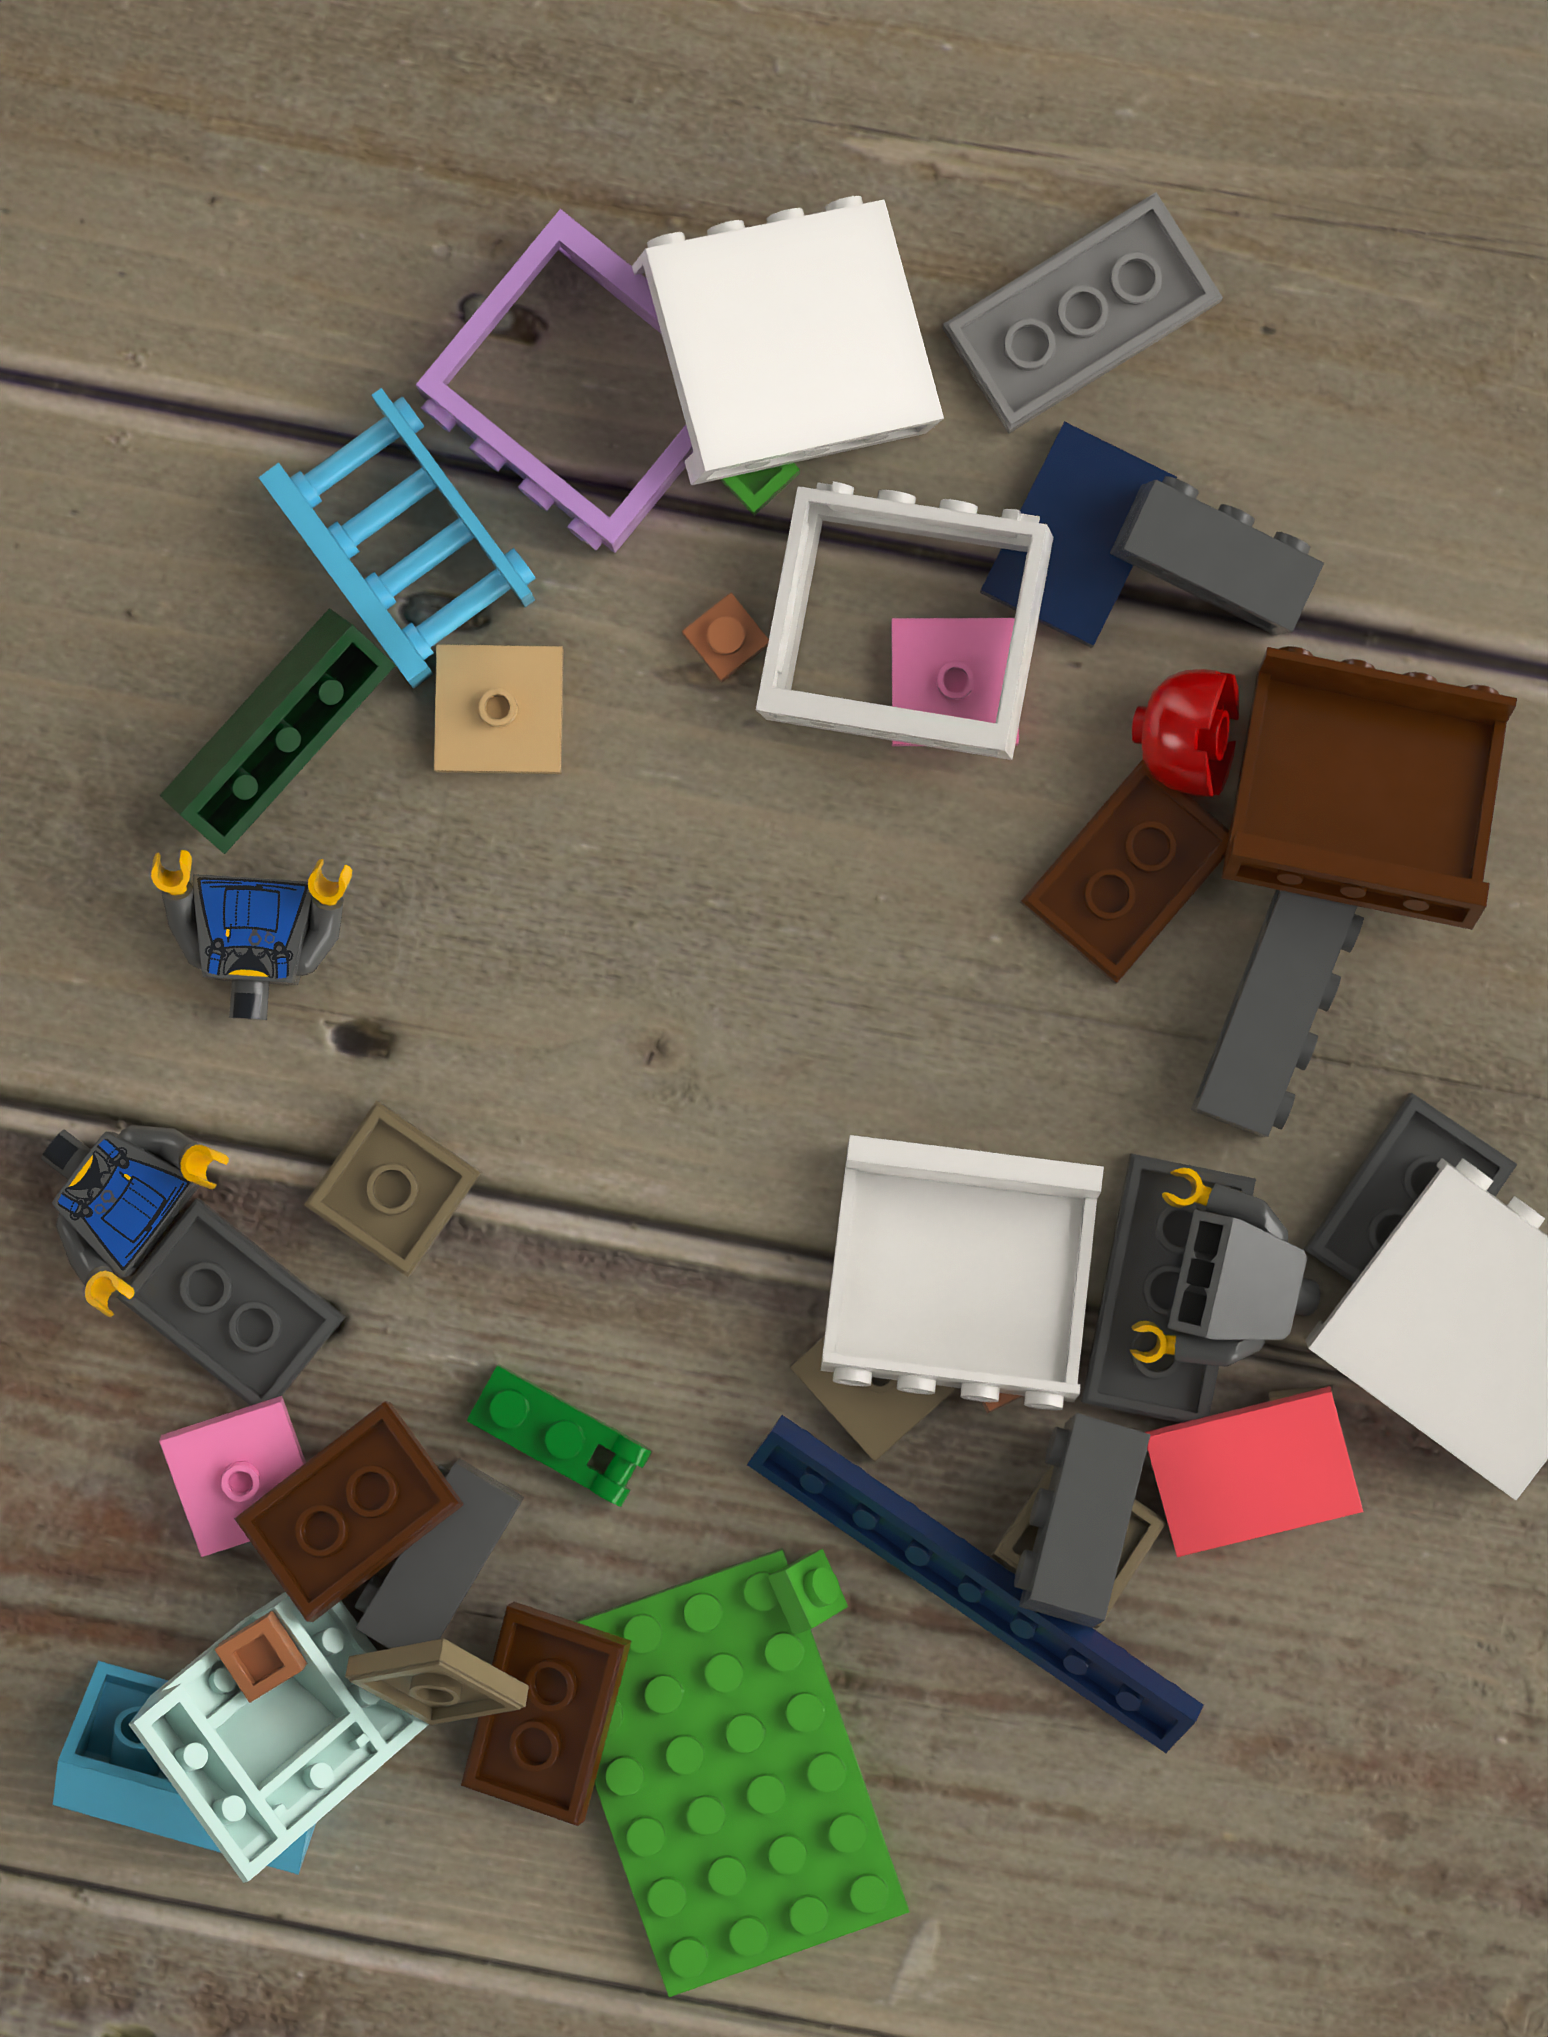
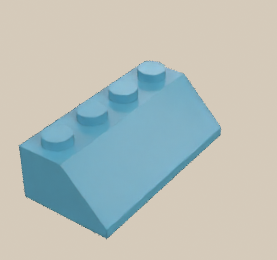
(115, 1778)

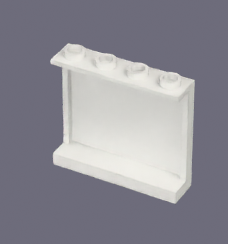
(790, 338)
(961, 1271)
(1456, 1326)

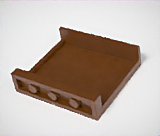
(1368, 787)

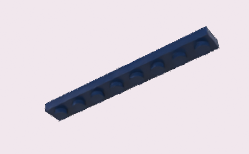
(973, 1584)

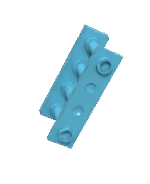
(375, 593)

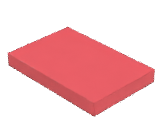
(1253, 1471)

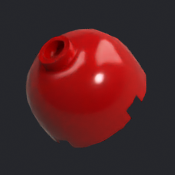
(1188, 731)

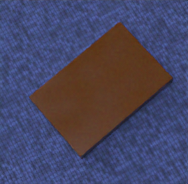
(1128, 872)
(348, 1511)
(554, 1745)

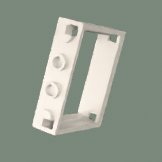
(899, 513)

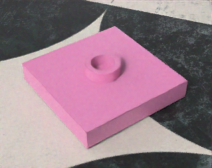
(950, 666)
(229, 1466)

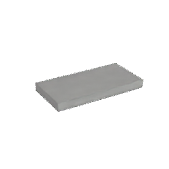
(1082, 312)

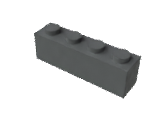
(1274, 1011)

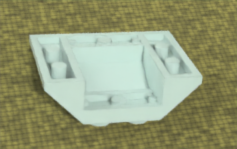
(285, 1759)

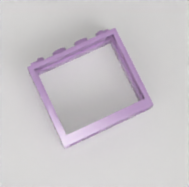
(497, 447)

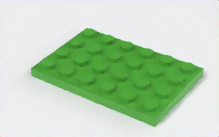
(735, 1782)

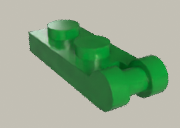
(557, 1434)

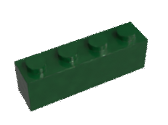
(277, 730)

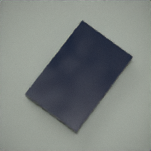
(1084, 501)

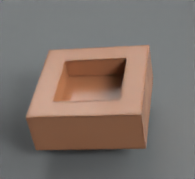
(726, 637)
(261, 1656)

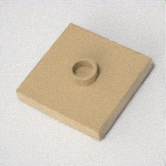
(498, 709)

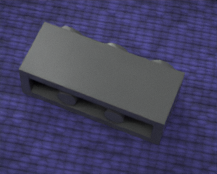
(1218, 555)
(1081, 1519)
(439, 1568)

